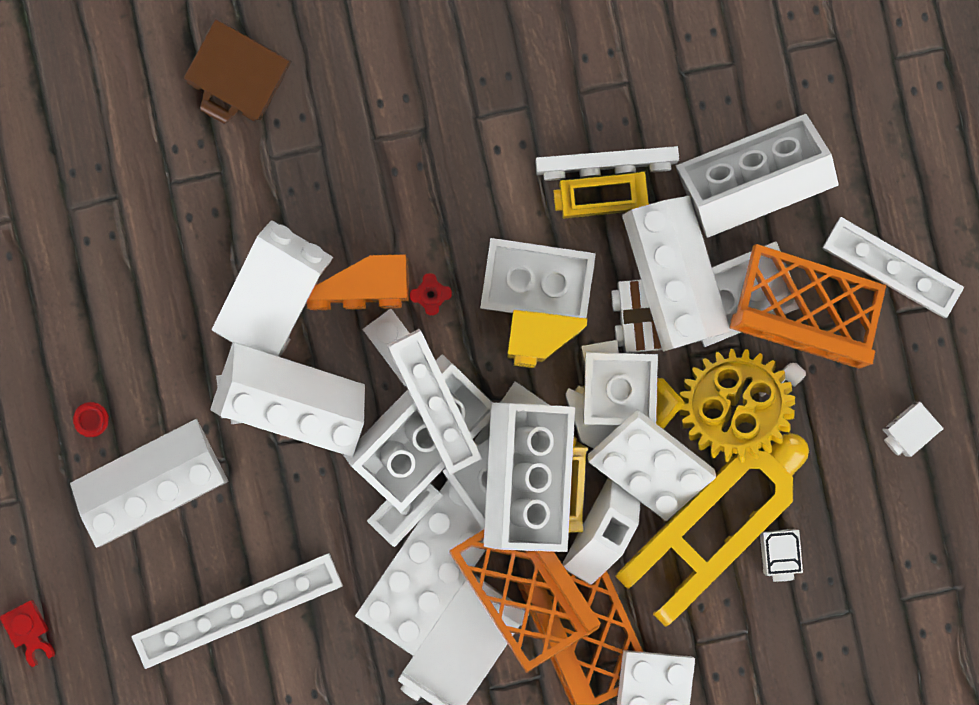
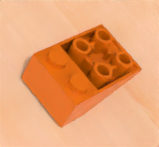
(369, 280)

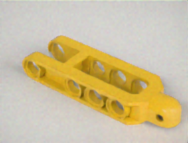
(777, 466)

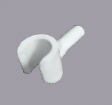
(793, 374)

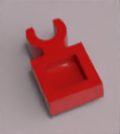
(25, 627)

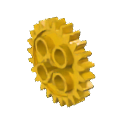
(766, 416)

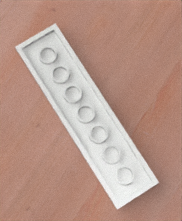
(423, 572)

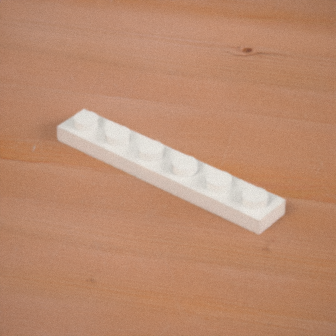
(237, 611)

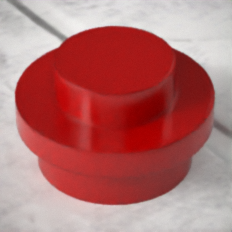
(90, 419)

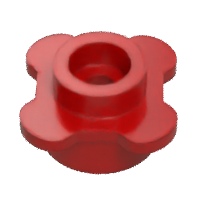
(432, 304)

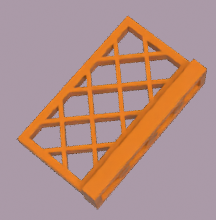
(808, 337)
(555, 579)
(565, 662)

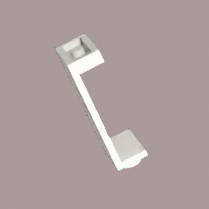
(271, 290)
(458, 649)

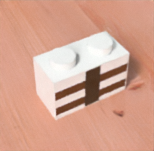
(637, 325)

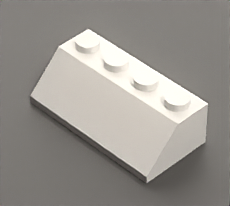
(758, 175)
(676, 272)
(291, 399)
(398, 450)
(529, 477)
(147, 483)

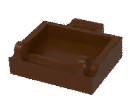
(235, 72)

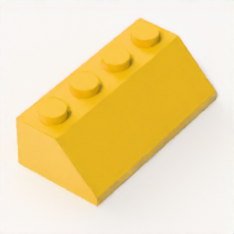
(540, 335)

